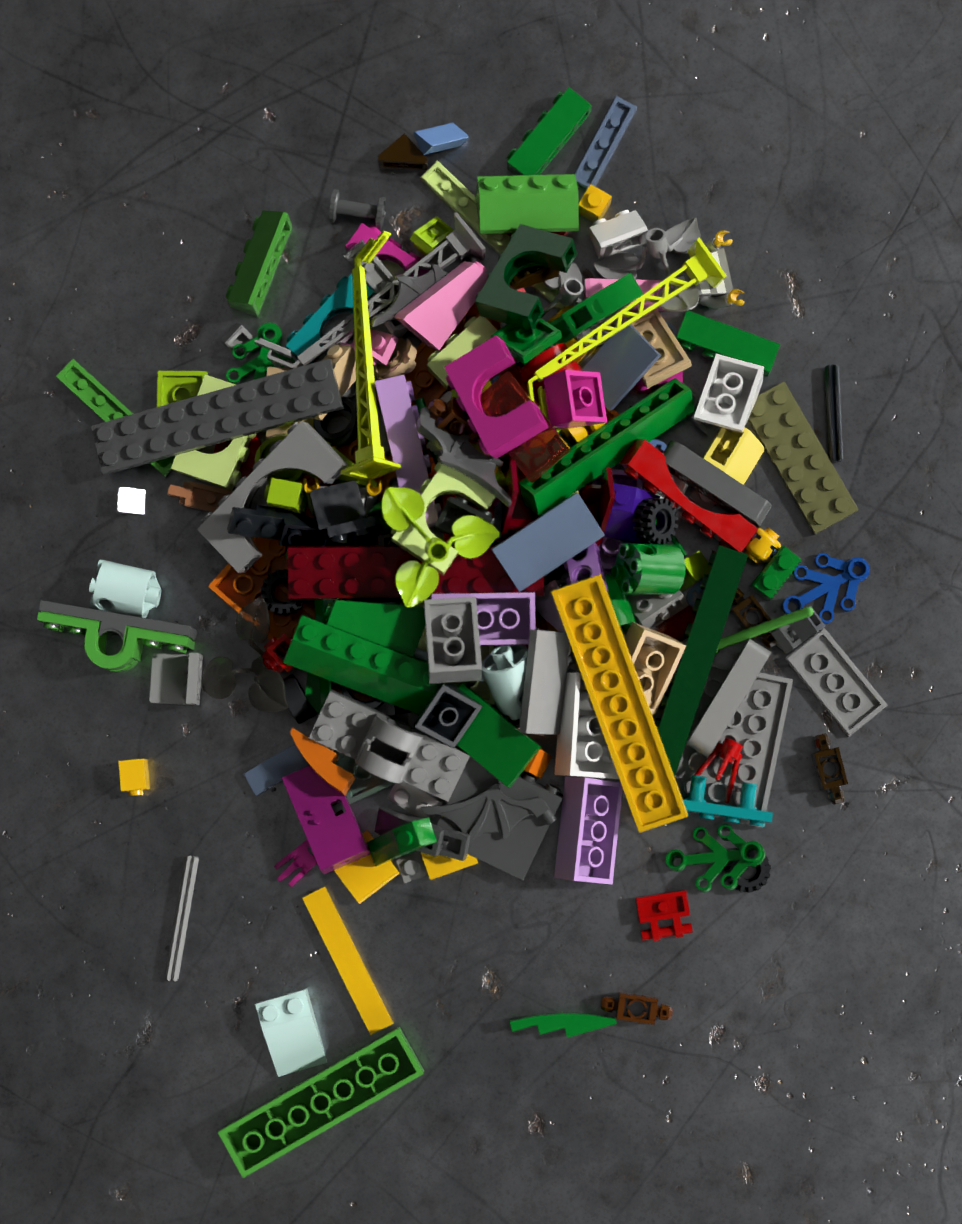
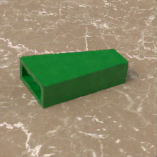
(380, 623)

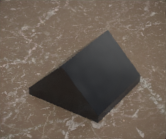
(448, 714)

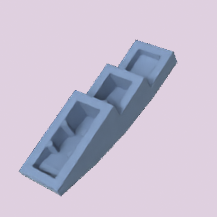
(272, 770)

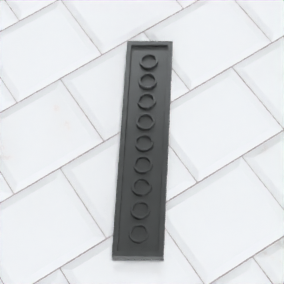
(217, 417)

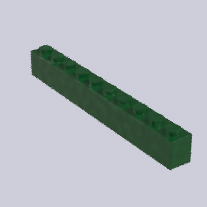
(700, 651)

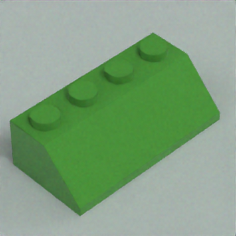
(528, 200)
(260, 262)

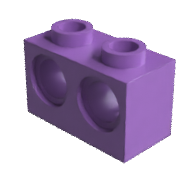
(587, 567)

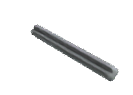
(181, 918)

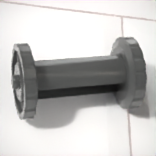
(357, 209)

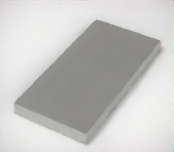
(544, 682)
(835, 682)

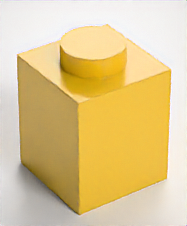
(594, 203)
(134, 776)

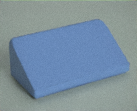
(440, 138)

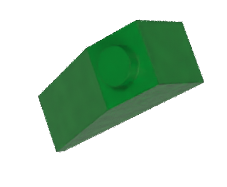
(401, 841)

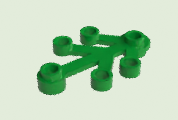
(261, 362)
(719, 856)

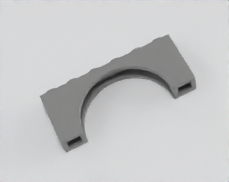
(298, 450)

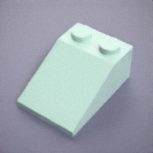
(291, 1032)

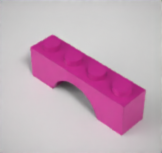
(390, 250)

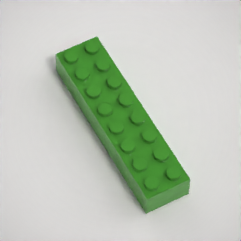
(321, 1102)

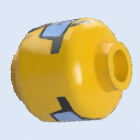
(763, 546)

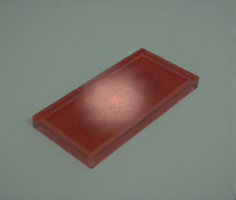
(539, 452)

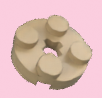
(400, 361)

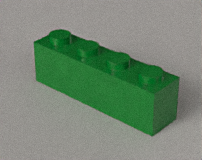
(549, 135)
(715, 338)

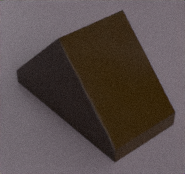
(403, 155)

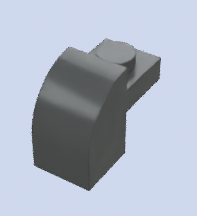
(794, 634)

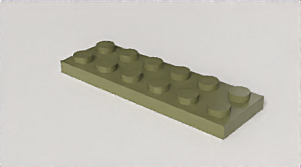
(800, 459)

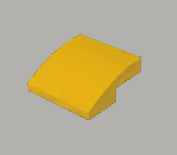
(365, 878)

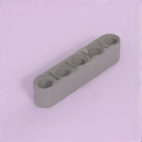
(728, 698)

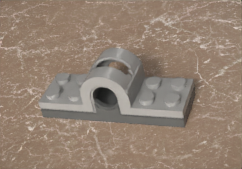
(388, 746)

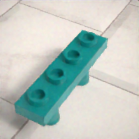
(744, 810)

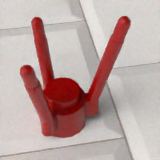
(729, 752)

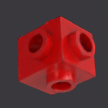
(274, 647)

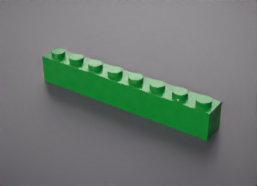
(608, 446)

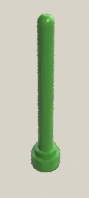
(764, 627)

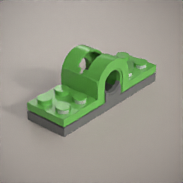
(102, 625)

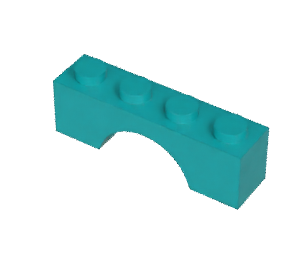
(331, 305)

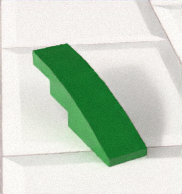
(573, 1022)

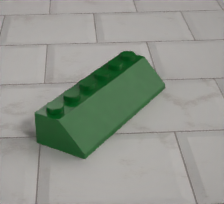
(360, 665)

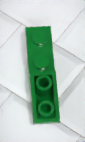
(597, 308)

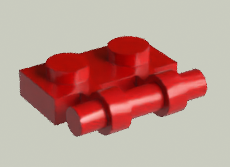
(663, 907)

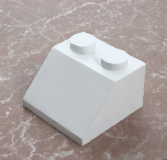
(617, 234)

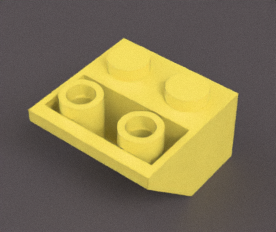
(734, 452)

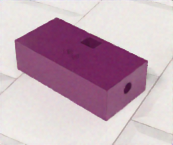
(331, 837)

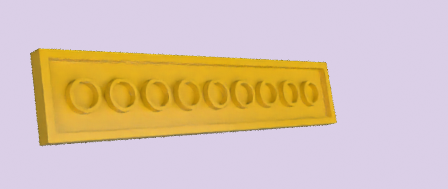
(619, 703)

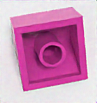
(574, 399)

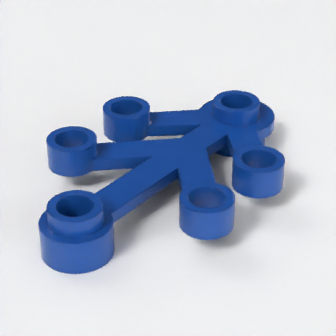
(830, 584)

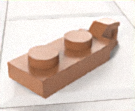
(198, 495)

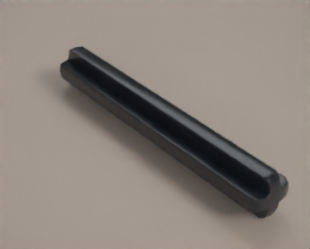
(833, 409)

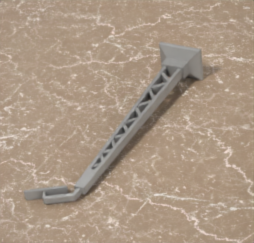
(461, 241)

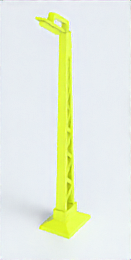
(699, 268)
(369, 459)

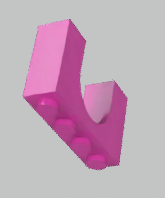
(469, 376)

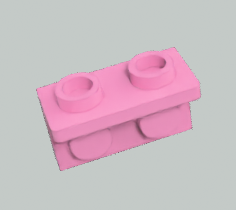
(382, 346)

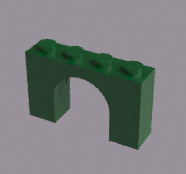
(525, 249)

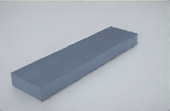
(604, 142)

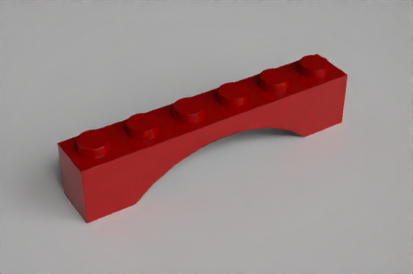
(650, 467)

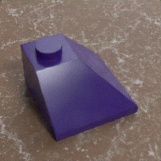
(621, 518)

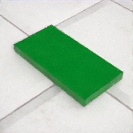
(497, 742)

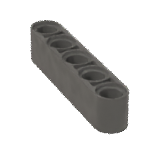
(715, 484)

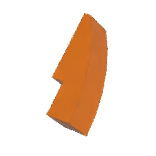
(323, 762)

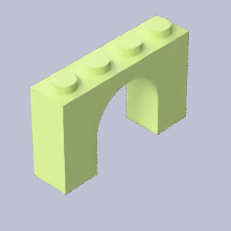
(217, 468)
(444, 482)

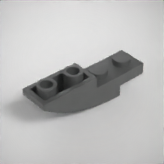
(449, 841)

